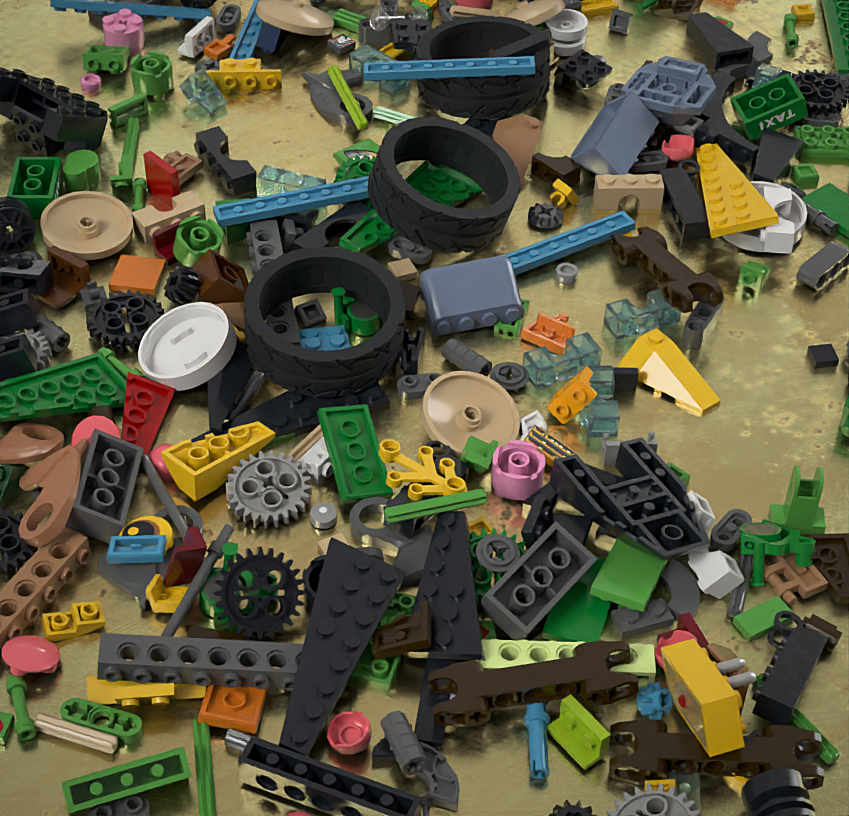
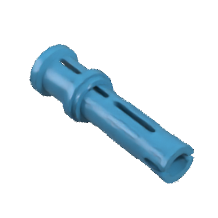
(536, 722)

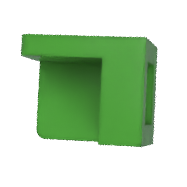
(478, 454)

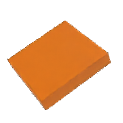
(137, 274)
(233, 707)

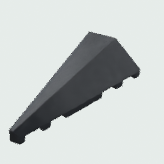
(227, 387)

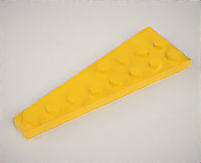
(729, 196)

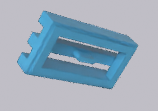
(151, 552)

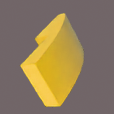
(69, 624)

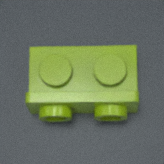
(579, 733)

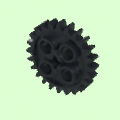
(822, 91)
(107, 323)
(13, 549)
(259, 567)

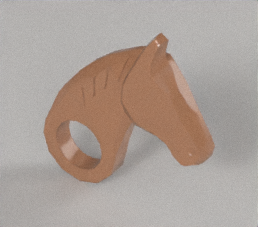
(20, 446)
(60, 483)

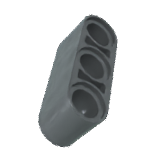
(824, 265)
(701, 324)

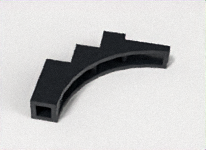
(717, 129)

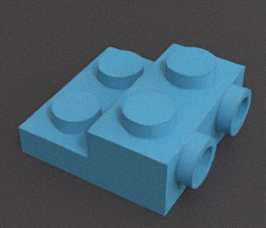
(324, 338)

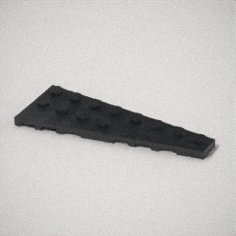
(298, 413)
(344, 617)

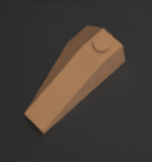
(518, 138)

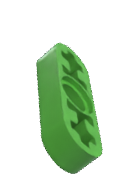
(94, 710)

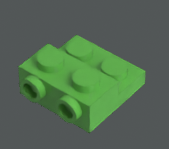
(105, 58)

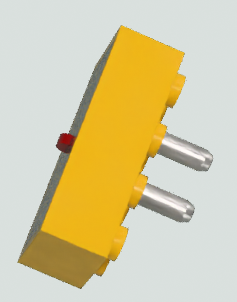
(706, 696)

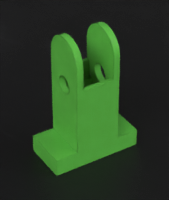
(801, 504)

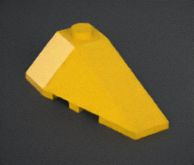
(669, 371)
(205, 464)

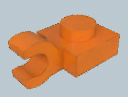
(220, 48)

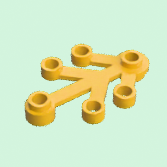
(390, 452)

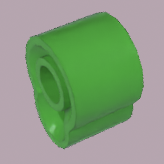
(81, 171)

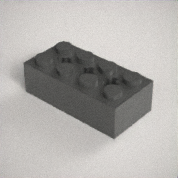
(105, 486)
(520, 583)

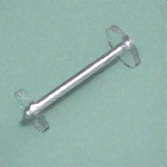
(379, 17)

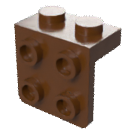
(69, 278)

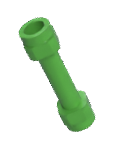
(791, 38)
(139, 190)
(109, 355)
(24, 726)

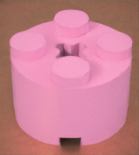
(124, 30)
(517, 470)

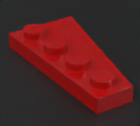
(144, 410)

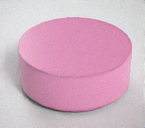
(90, 82)

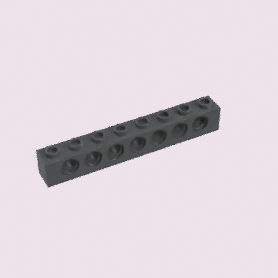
(265, 247)
(203, 654)

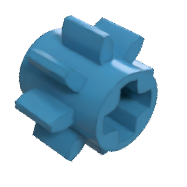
(654, 701)

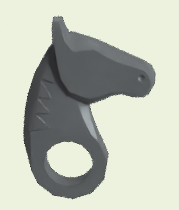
(328, 99)
(410, 552)
(135, 577)

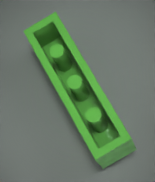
(125, 779)

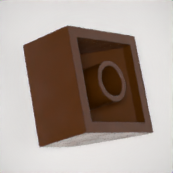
(221, 279)

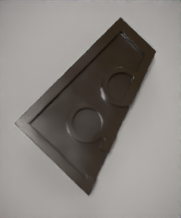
(832, 561)

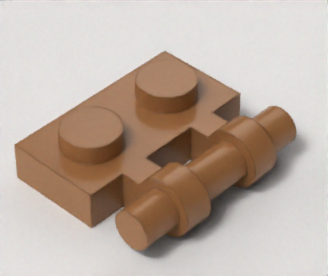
(186, 164)
(805, 580)

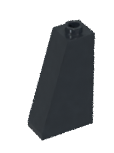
(718, 42)
(776, 156)

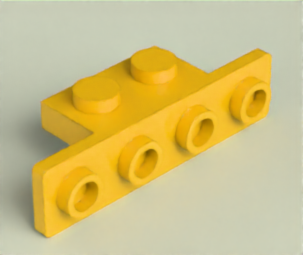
(245, 75)
(133, 693)

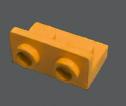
(572, 396)

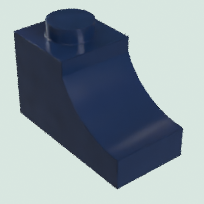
(271, 38)

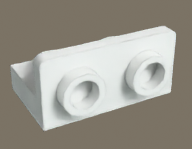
(198, 38)
(317, 462)

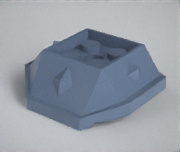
(672, 89)

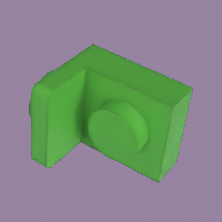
(125, 178)
(753, 274)

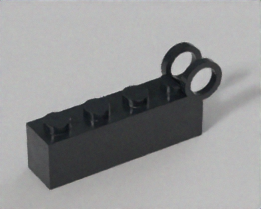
(684, 202)
(411, 527)
(792, 668)

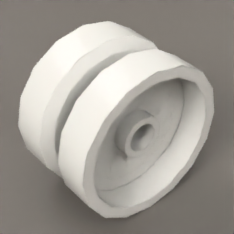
(568, 31)

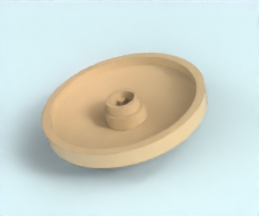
(536, 11)
(295, 17)
(87, 224)
(467, 406)

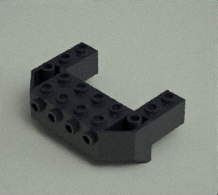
(64, 113)

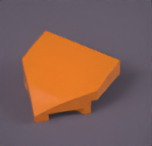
(549, 332)

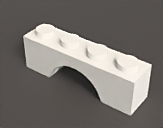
(778, 237)
(716, 570)

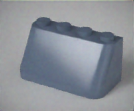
(616, 136)
(469, 295)

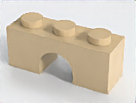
(612, 188)
(149, 220)

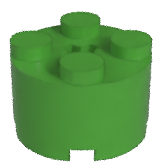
(152, 74)
(194, 238)

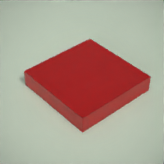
(161, 178)

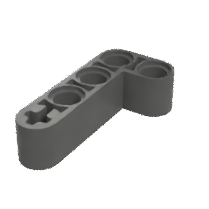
(369, 36)

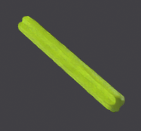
(347, 97)

